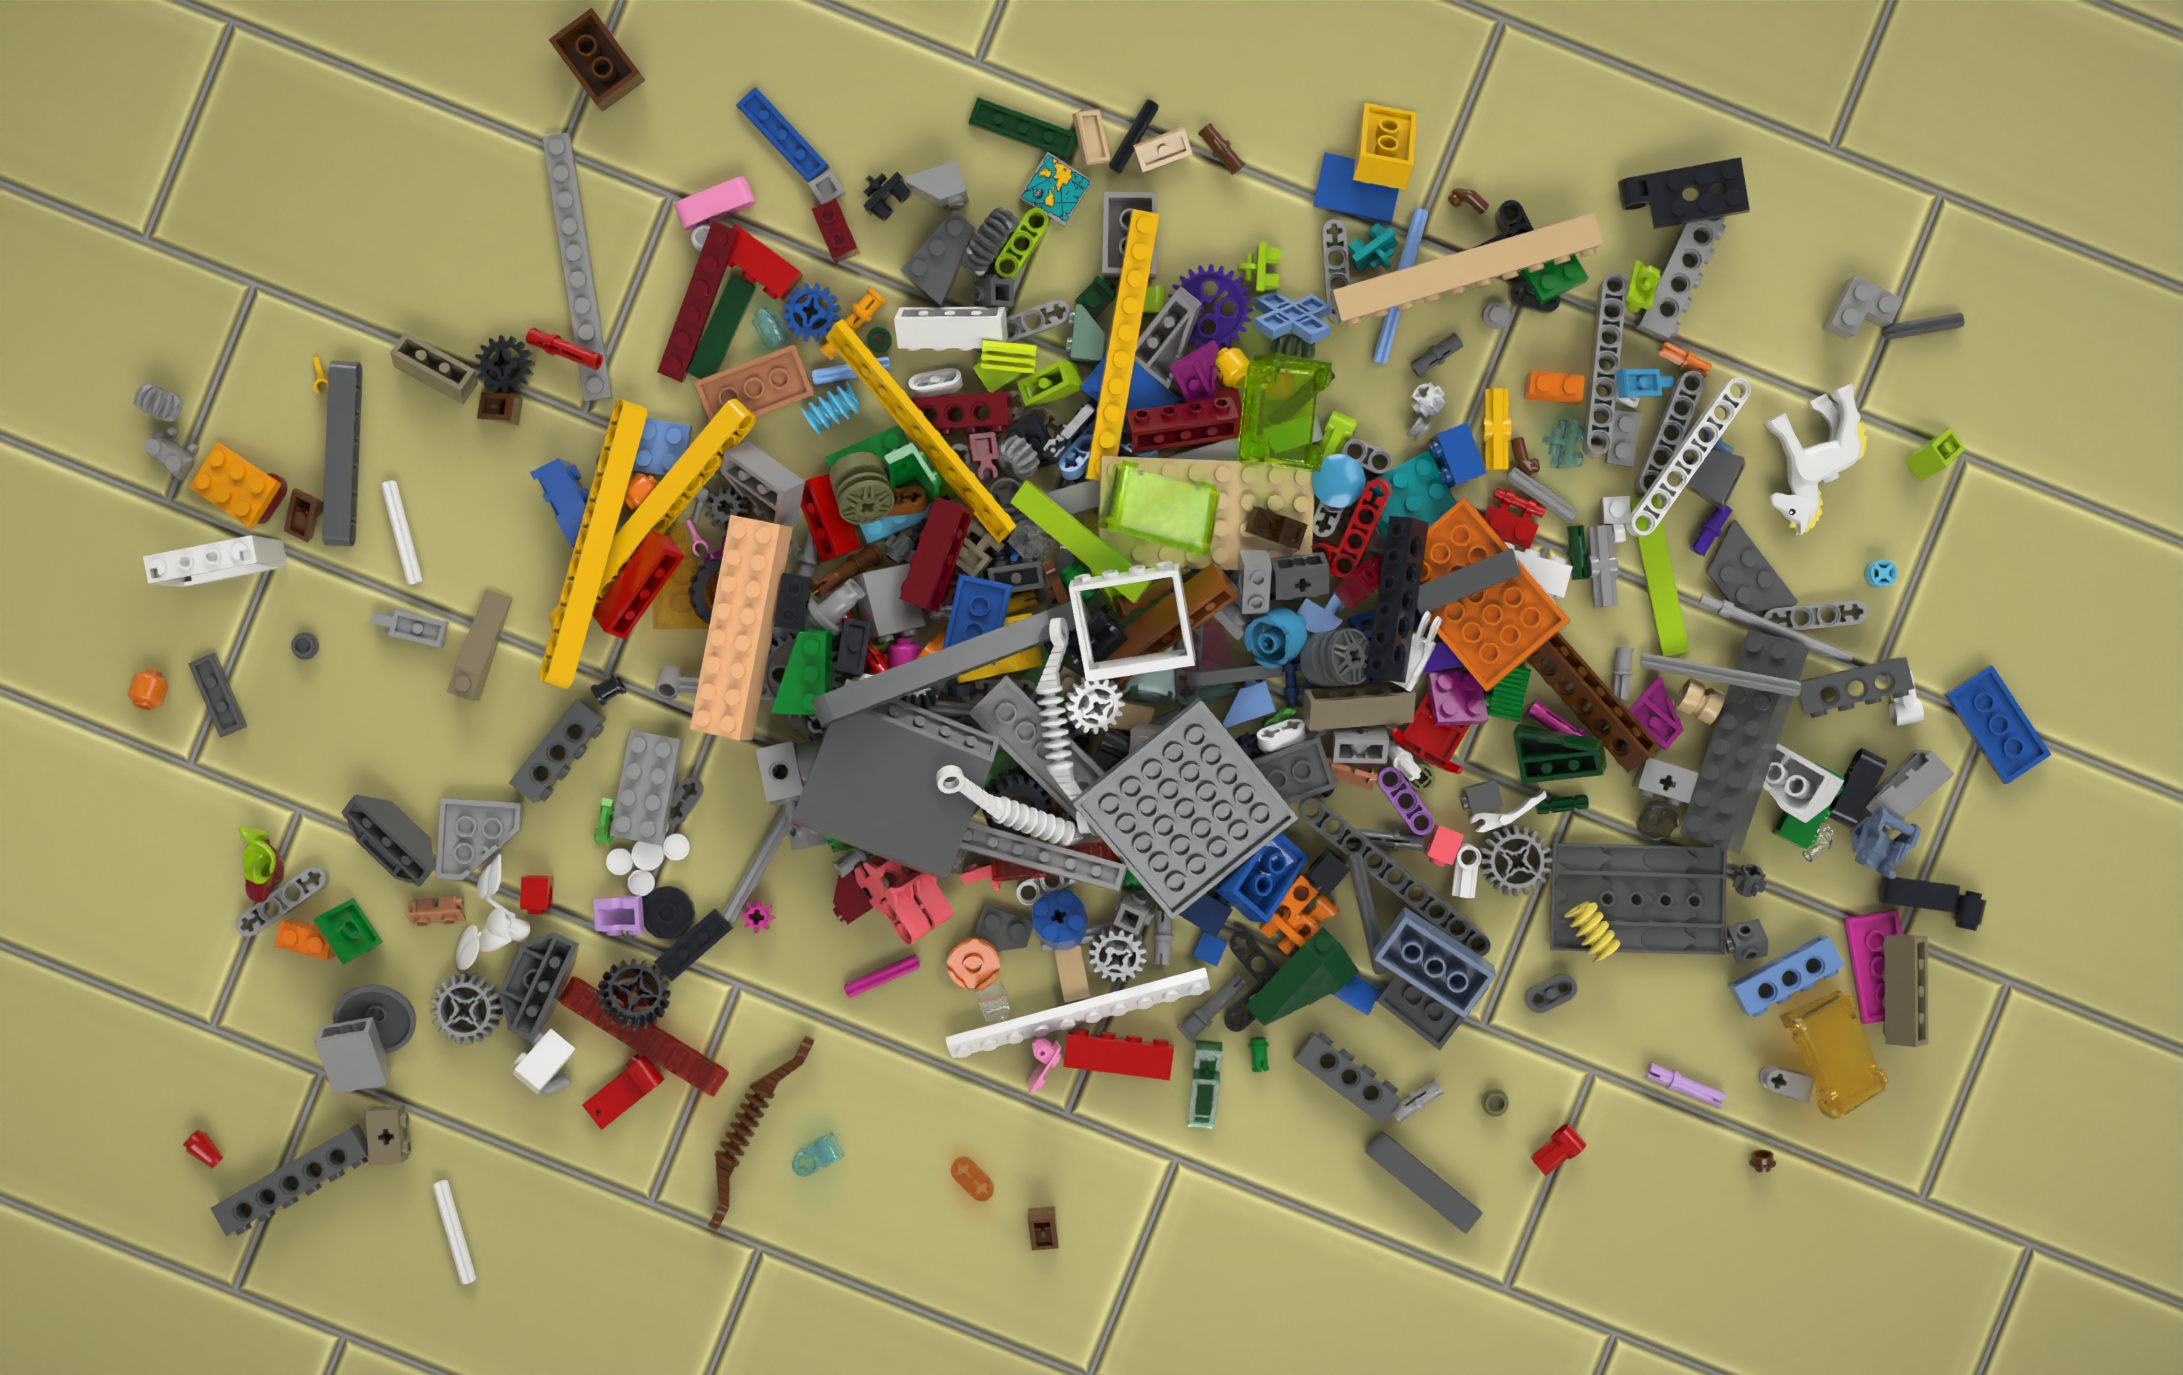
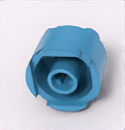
(1276, 637)

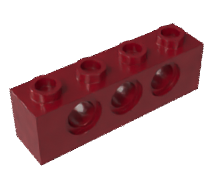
(997, 402)

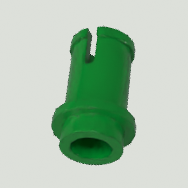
(1259, 1054)

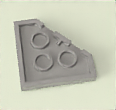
(472, 833)

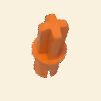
(1684, 359)

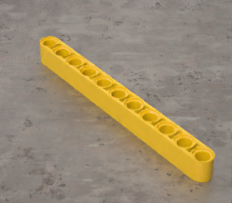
(676, 489)
(593, 544)

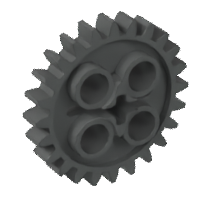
(779, 659)

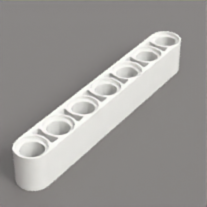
(1699, 450)

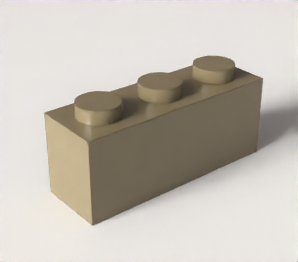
(434, 368)

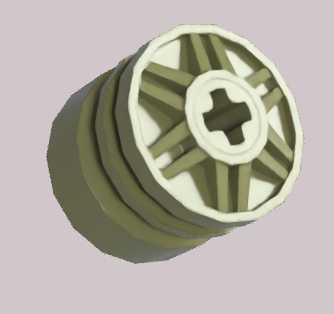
(861, 488)

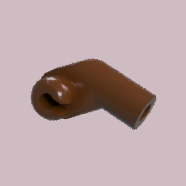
(1468, 196)
(1521, 457)

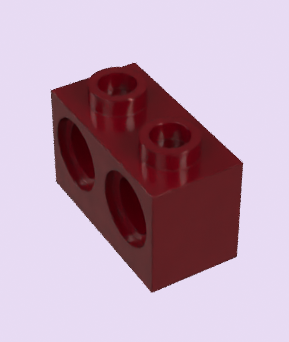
(835, 231)
(1360, 583)

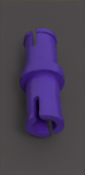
(1710, 530)

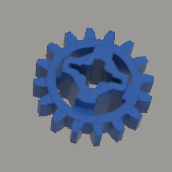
(813, 301)

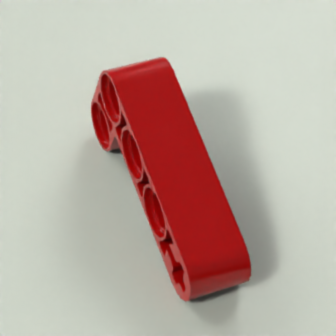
(1357, 526)

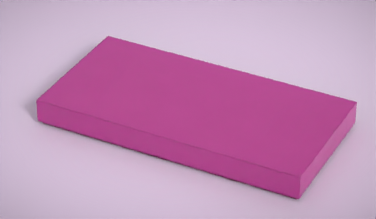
(1865, 942)

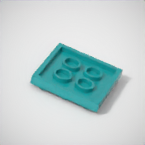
(1415, 492)

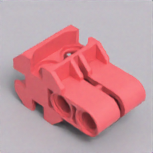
(910, 902)

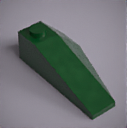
(1310, 974)

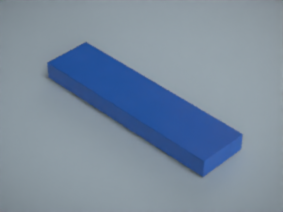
(782, 135)

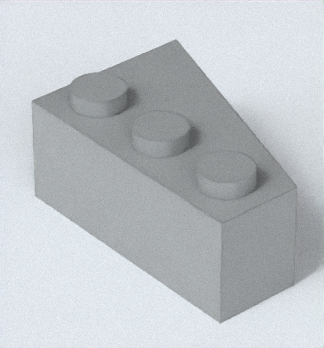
(1168, 336)

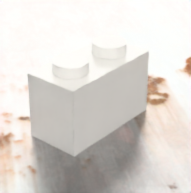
(543, 1060)

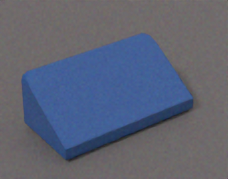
(1358, 995)

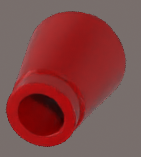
(203, 1149)

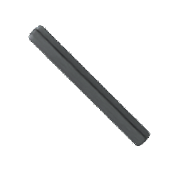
(1366, 907)

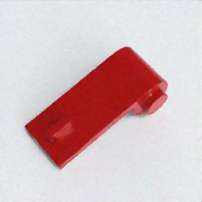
(623, 1091)

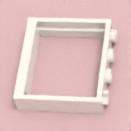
(215, 561)
(1136, 664)

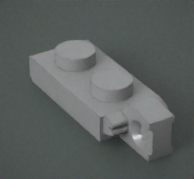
(412, 627)

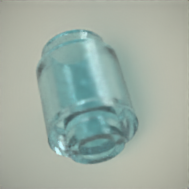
(769, 327)

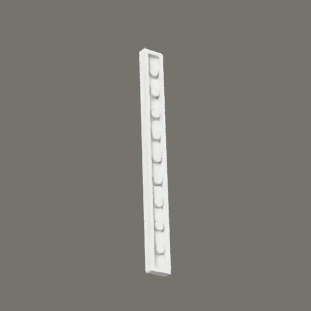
(1077, 1013)

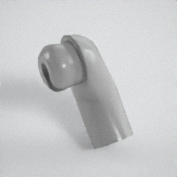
(556, 1084)

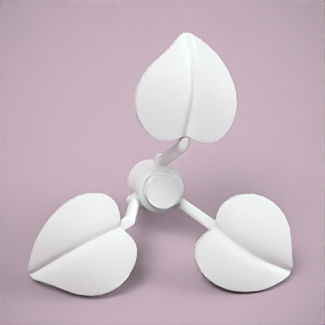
(500, 926)

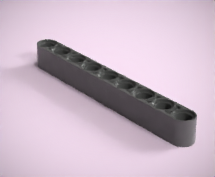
(1403, 885)

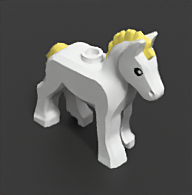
(1818, 462)

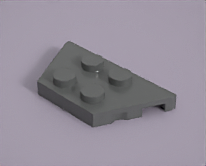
(1746, 575)

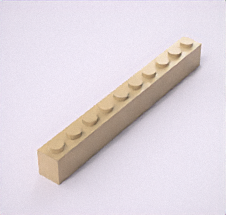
(1466, 268)

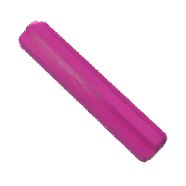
(882, 976)

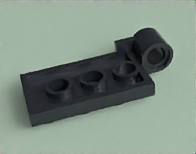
(1665, 189)

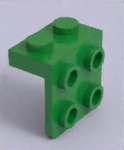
(909, 464)

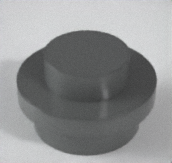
(305, 646)

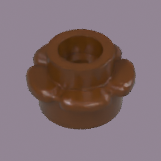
(1762, 1161)

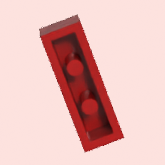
(763, 266)
(828, 529)

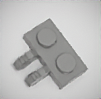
(1623, 439)

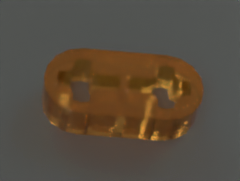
(976, 1173)

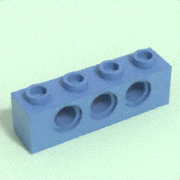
(1746, 988)

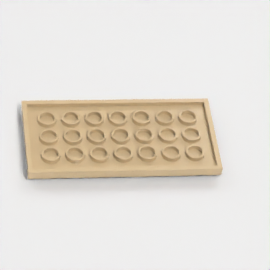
(1240, 489)

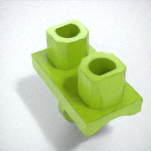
(1265, 256)
(1642, 287)

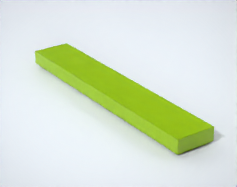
(1075, 537)
(1661, 586)

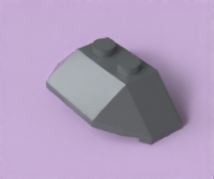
(390, 838)
(536, 983)

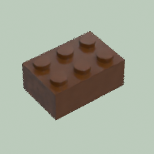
(596, 60)

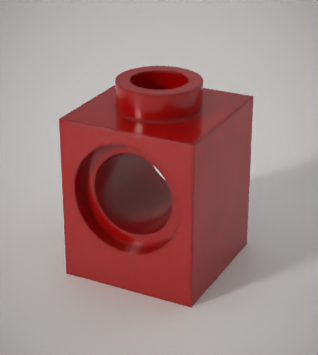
(536, 893)

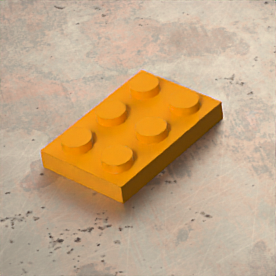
(235, 485)

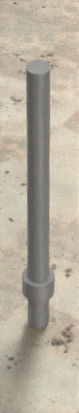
(1728, 610)

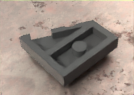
(1003, 929)

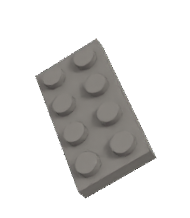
(646, 787)

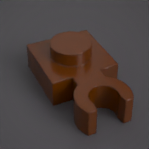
(1056, 592)

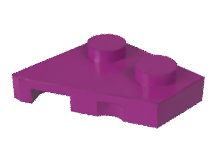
(1197, 373)
(1657, 714)

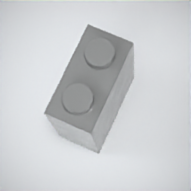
(883, 606)
(353, 1055)

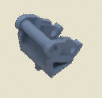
(1877, 850)

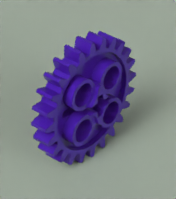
(1225, 326)

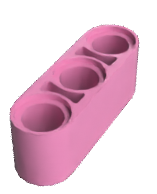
(714, 203)

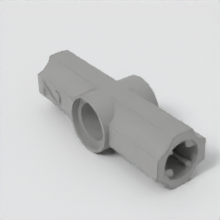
(1602, 566)

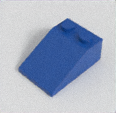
(1143, 389)
(1263, 879)

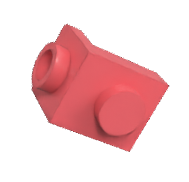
(976, 872)

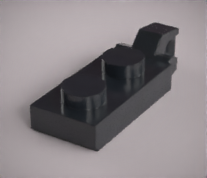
(1070, 431)

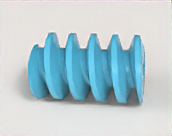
(832, 409)

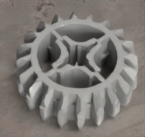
(1508, 870)
(459, 1001)

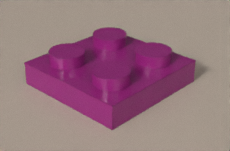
(1456, 698)

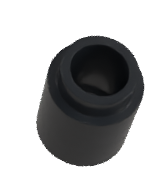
(1970, 910)

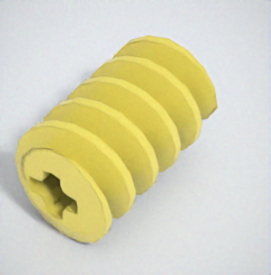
(1593, 929)

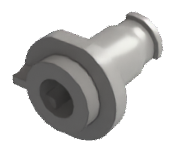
(830, 611)

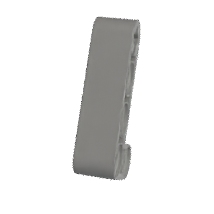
(1365, 460)

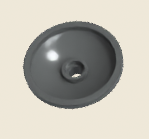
(393, 1021)

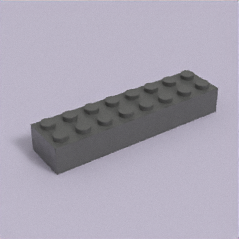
(1742, 745)

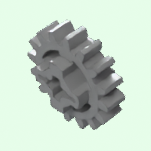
(1117, 955)

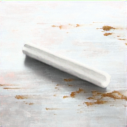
(401, 532)
(454, 1232)

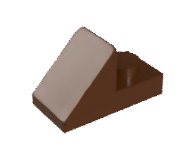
(302, 515)

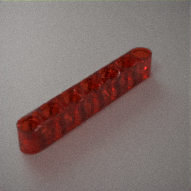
(651, 1042)

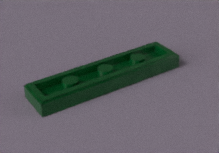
(1023, 128)
(722, 328)

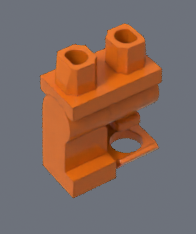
(1293, 921)

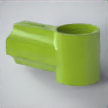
(1337, 433)

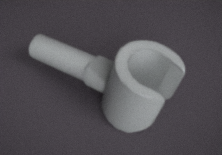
(702, 496)

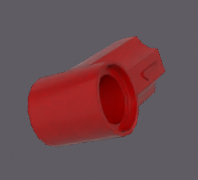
(1564, 1145)

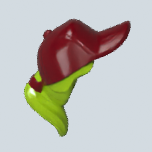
(261, 864)

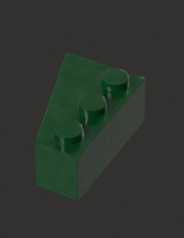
(1557, 755)

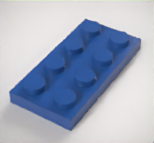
(1997, 724)

